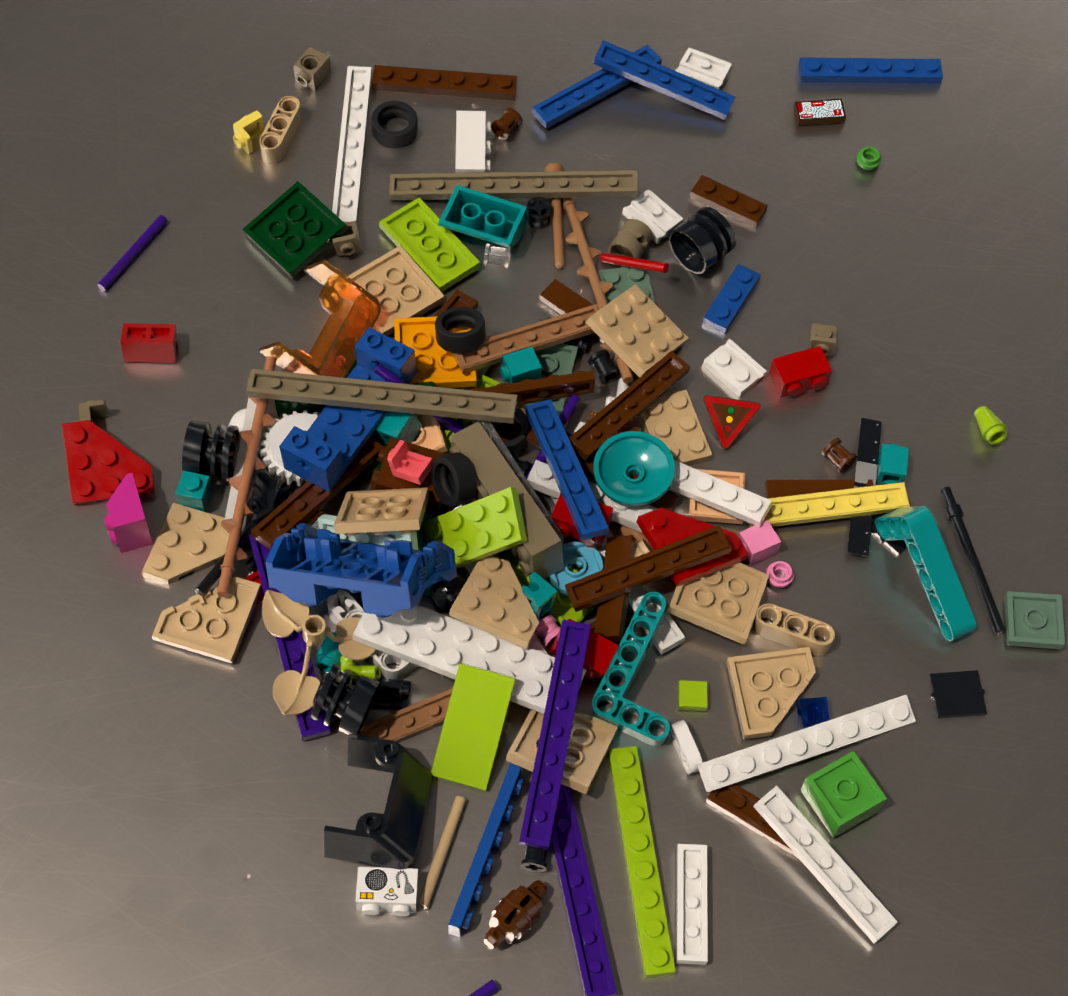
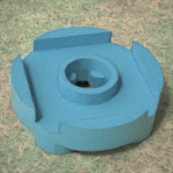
(577, 554)

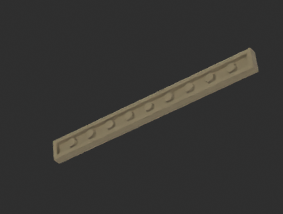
(516, 184)
(382, 396)

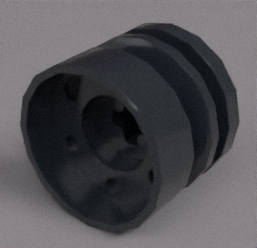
(702, 240)
(208, 450)
(344, 700)

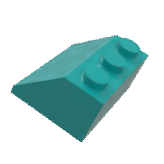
(484, 217)

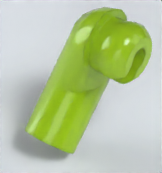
(370, 671)

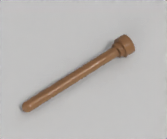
(557, 222)

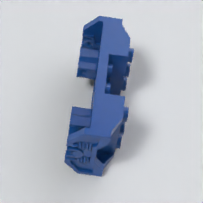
(386, 574)

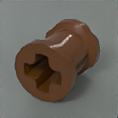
(506, 123)
(835, 447)

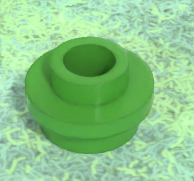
(868, 158)

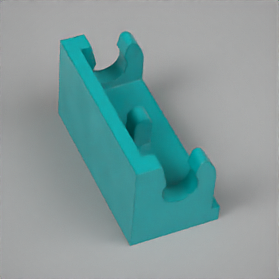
(540, 595)

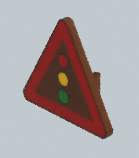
(729, 416)

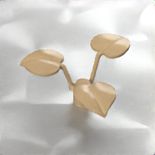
(282, 616)

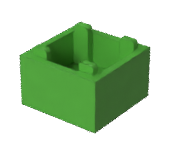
(843, 794)

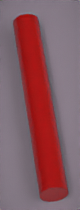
(634, 262)

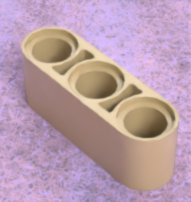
(280, 130)
(784, 619)

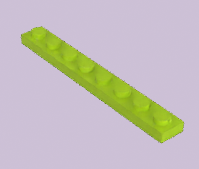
(641, 863)

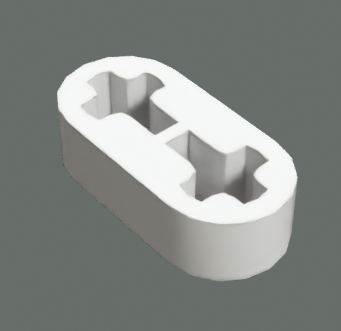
(685, 746)

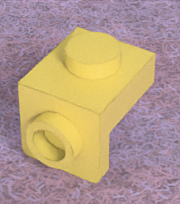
(247, 129)

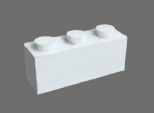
(471, 142)

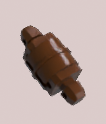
(520, 918)

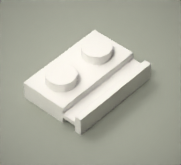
(704, 68)
(654, 214)
(734, 368)

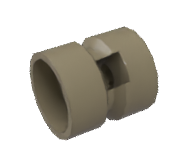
(631, 239)

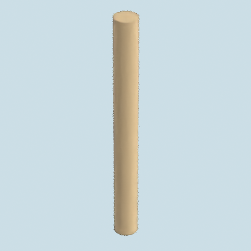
(441, 852)

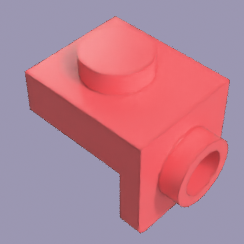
(409, 464)

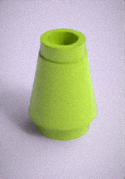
(990, 426)

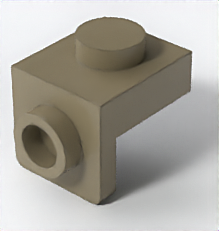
(349, 241)
(92, 410)

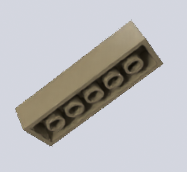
(543, 546)

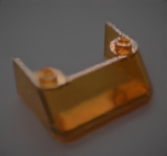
(351, 315)

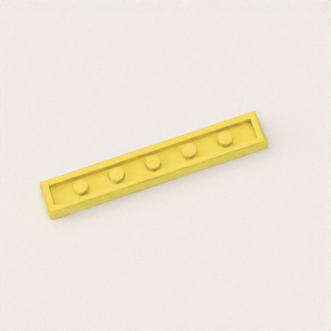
(836, 504)

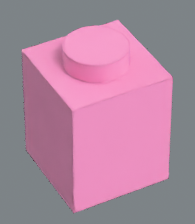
(760, 542)

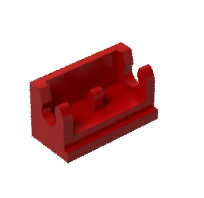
(149, 343)

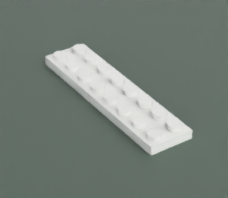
(444, 642)

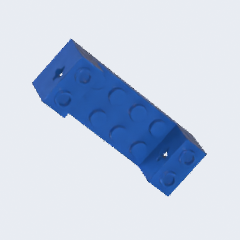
(340, 431)

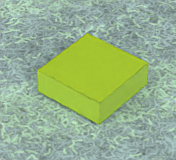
(692, 695)

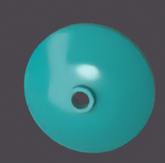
(637, 455)

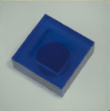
(812, 711)

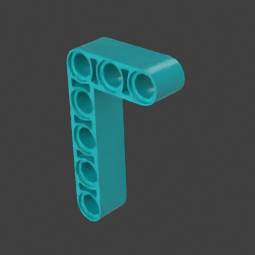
(933, 566)
(628, 671)

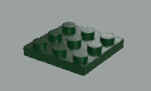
(295, 229)

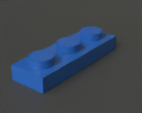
(731, 298)

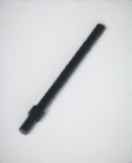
(955, 514)
(215, 572)

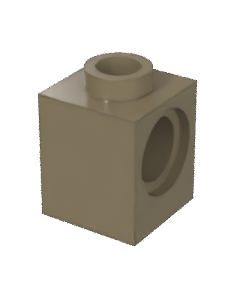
(312, 68)

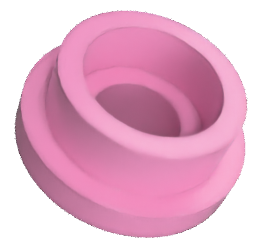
(782, 568)

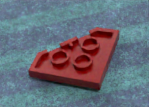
(100, 463)
(666, 527)

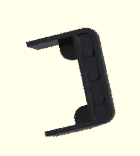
(390, 837)

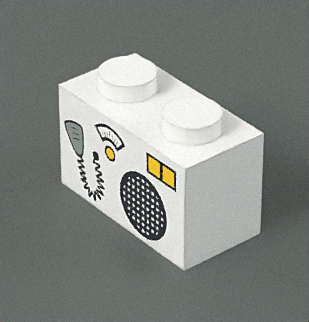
(387, 890)

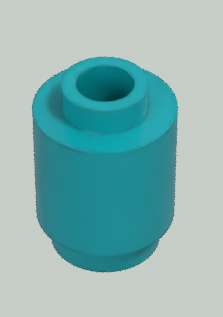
(328, 654)

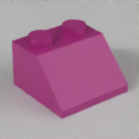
(126, 517)

